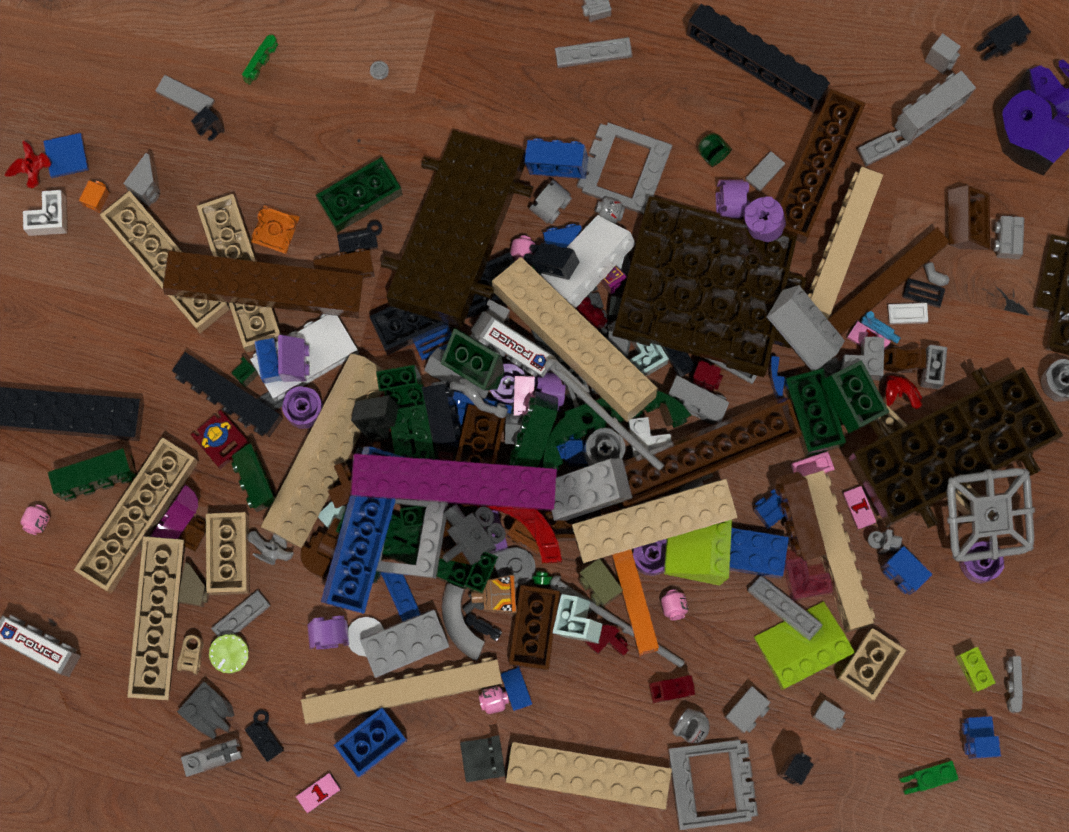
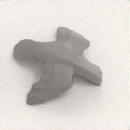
(270, 550)

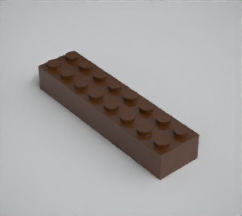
(819, 163)
(478, 444)

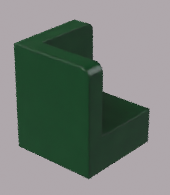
(245, 372)

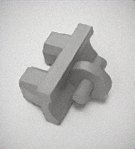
(884, 541)

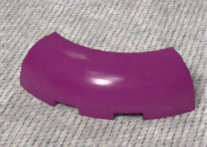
(177, 515)

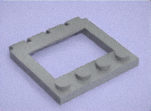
(650, 175)
(429, 544)
(684, 788)

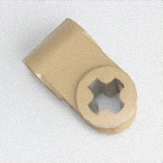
(190, 656)

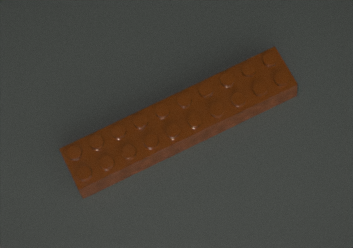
(262, 284)
(711, 449)

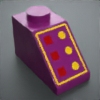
(614, 281)

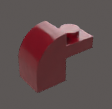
(607, 637)
(672, 689)

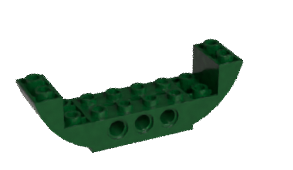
(572, 425)
(412, 429)
(403, 546)

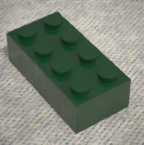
(359, 194)
(814, 413)
(534, 431)
(92, 475)

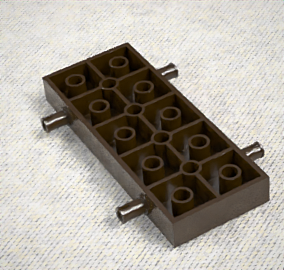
(457, 228)
(974, 434)

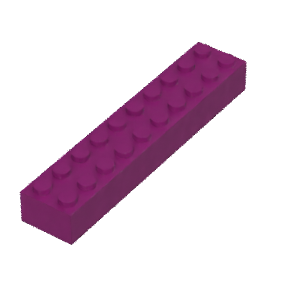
(453, 482)

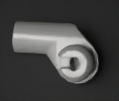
(935, 277)

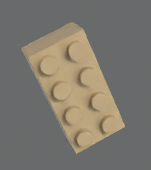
(227, 553)

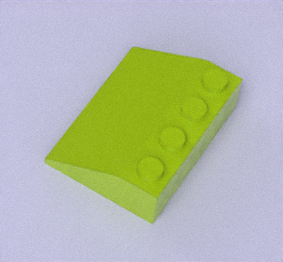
(700, 554)
(795, 657)

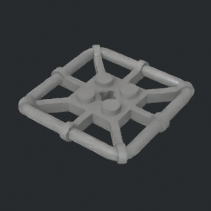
(982, 505)

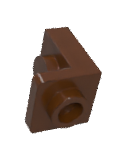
(194, 533)

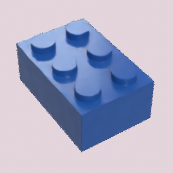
(556, 158)
(758, 553)
(370, 742)

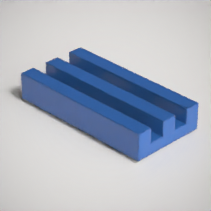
(429, 338)

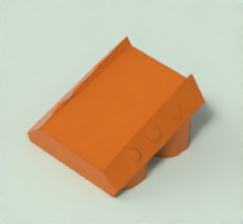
(275, 228)

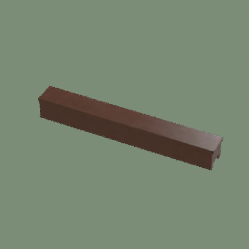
(889, 281)

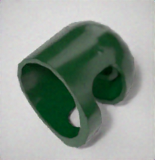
(713, 149)

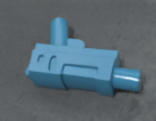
(879, 327)

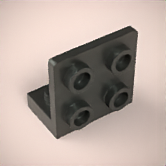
(482, 759)

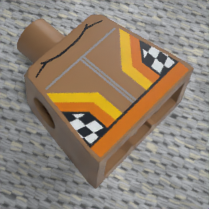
(498, 596)

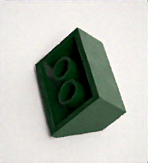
(473, 361)
(855, 396)
(253, 478)

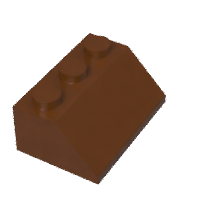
(969, 218)

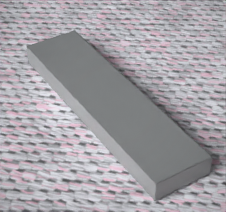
(593, 52)
(785, 608)

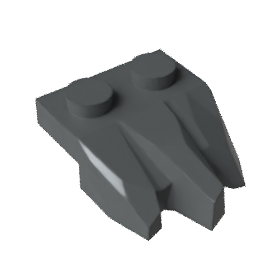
(207, 711)

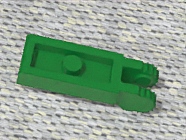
(260, 58)
(931, 777)

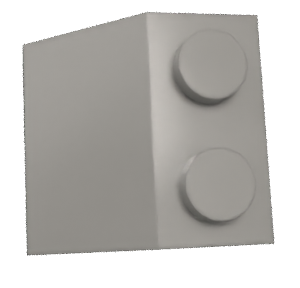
(144, 181)

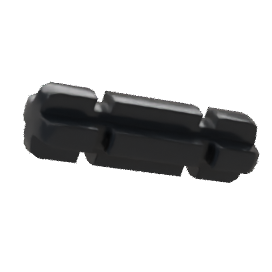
(483, 627)

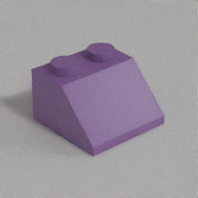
(292, 359)

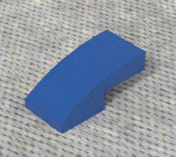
(777, 382)
(516, 689)

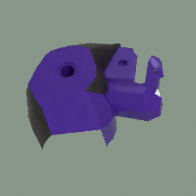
(1034, 119)

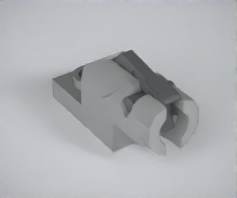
(211, 757)

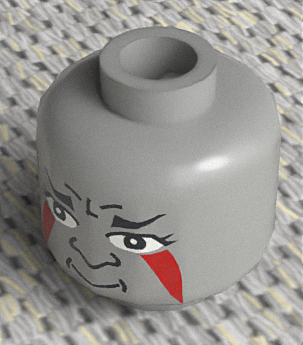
(610, 209)

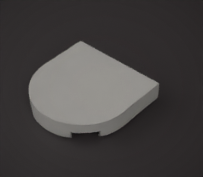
(517, 563)

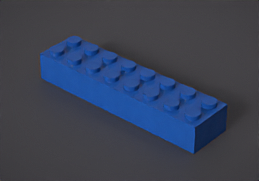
(358, 549)

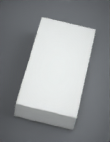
(907, 313)

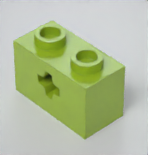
(975, 670)

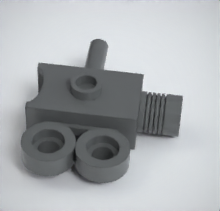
(470, 535)

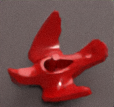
(30, 164)
(900, 385)

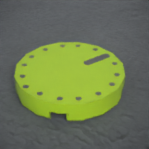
(229, 653)

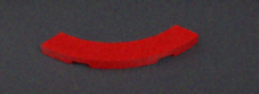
(539, 529)

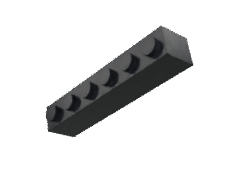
(226, 394)

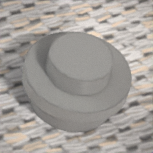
(379, 70)

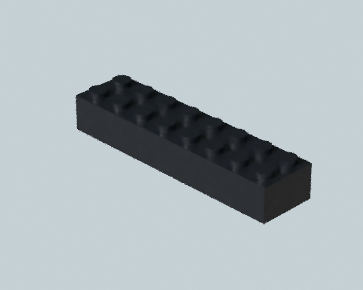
(757, 57)
(402, 328)
(70, 414)

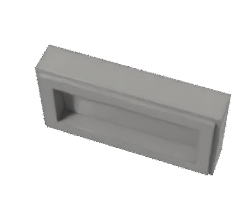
(765, 171)

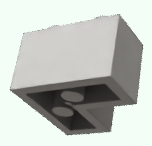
(872, 356)

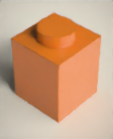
(94, 196)

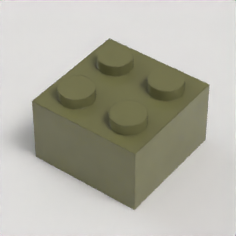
(600, 583)

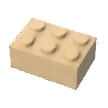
(871, 664)

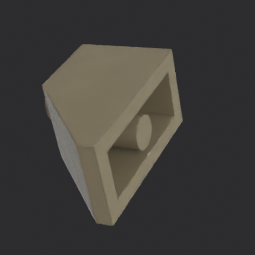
(192, 588)

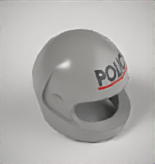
(692, 726)

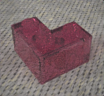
(802, 585)

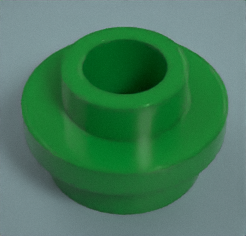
(542, 578)

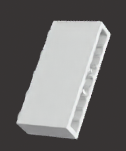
(598, 251)
(328, 349)

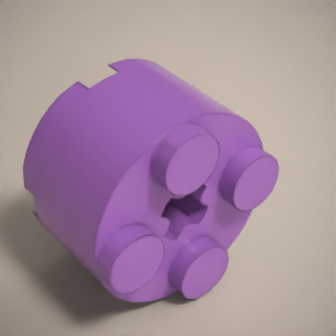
(732, 198)
(763, 209)
(551, 386)
(504, 393)
(293, 411)
(647, 565)
(979, 573)
(328, 633)

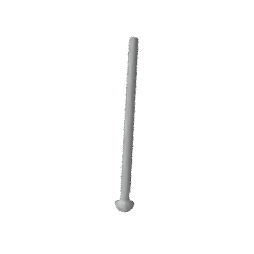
(581, 391)
(558, 585)

